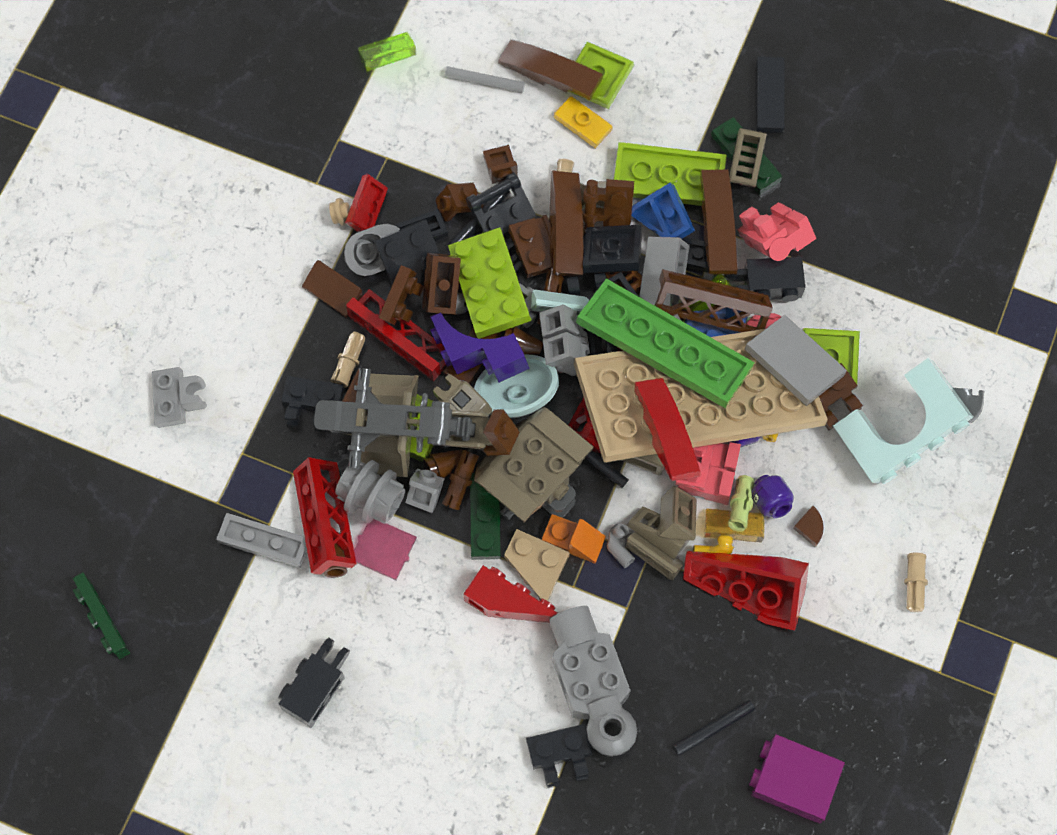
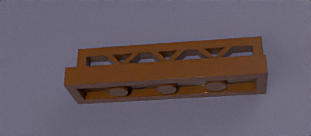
(713, 293)

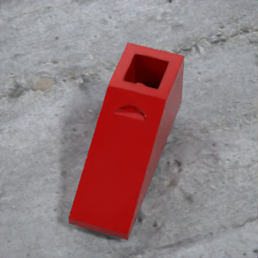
(501, 599)

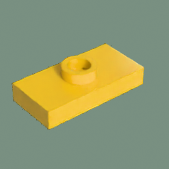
(583, 121)

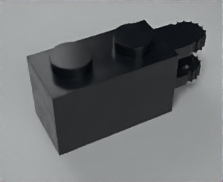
(773, 278)
(313, 685)

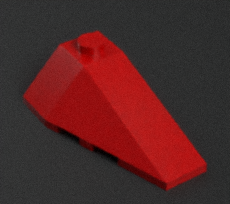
(760, 584)

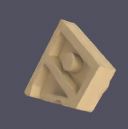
(536, 562)

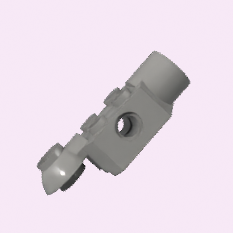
(592, 679)

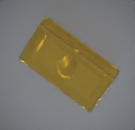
(717, 525)

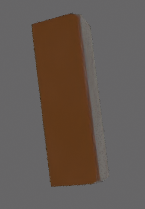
(331, 287)

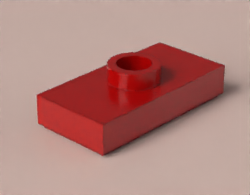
(366, 204)

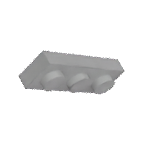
(262, 540)

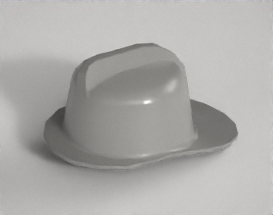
(362, 253)

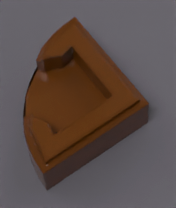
(811, 526)

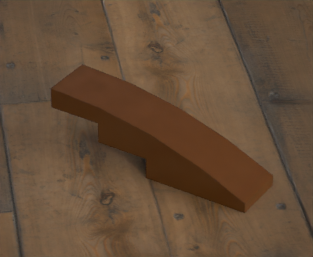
(550, 68)
(718, 222)
(566, 223)

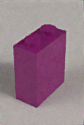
(796, 778)

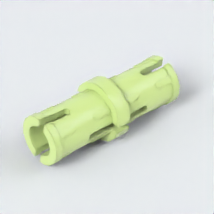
(741, 503)

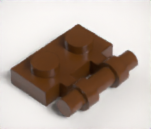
(618, 203)

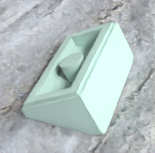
(546, 300)

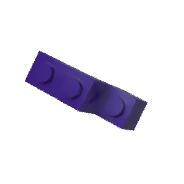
(499, 355)

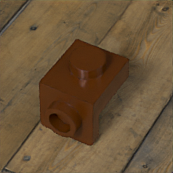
(499, 163)
(453, 199)
(501, 433)

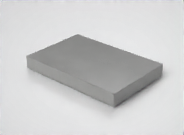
(795, 360)

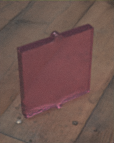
(384, 548)

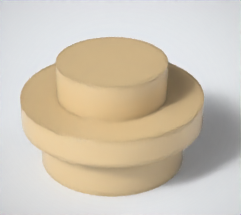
(339, 211)

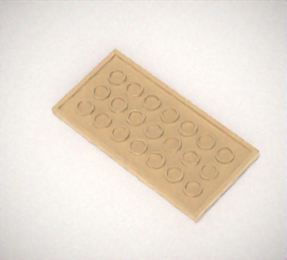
(757, 409)

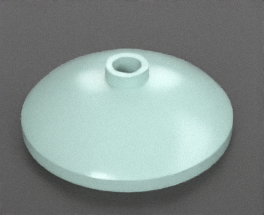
(523, 392)

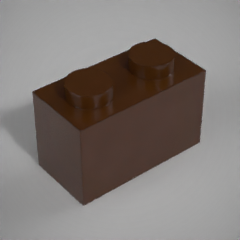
(441, 283)

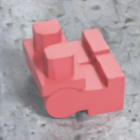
(776, 233)
(717, 473)

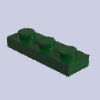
(726, 138)
(484, 523)
(99, 616)

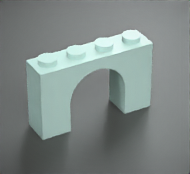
(943, 415)

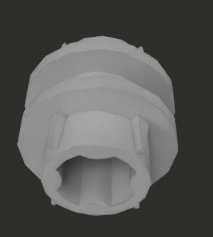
(373, 493)

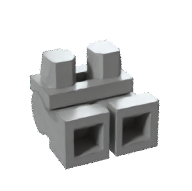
(563, 338)

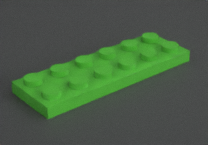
(665, 343)

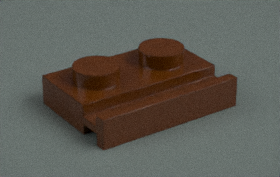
(533, 245)

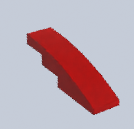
(668, 429)

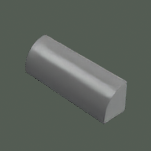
(665, 254)

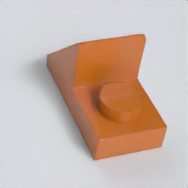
(578, 539)

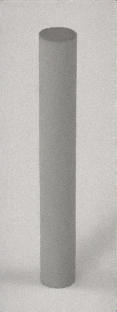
(484, 79)

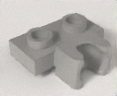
(174, 395)

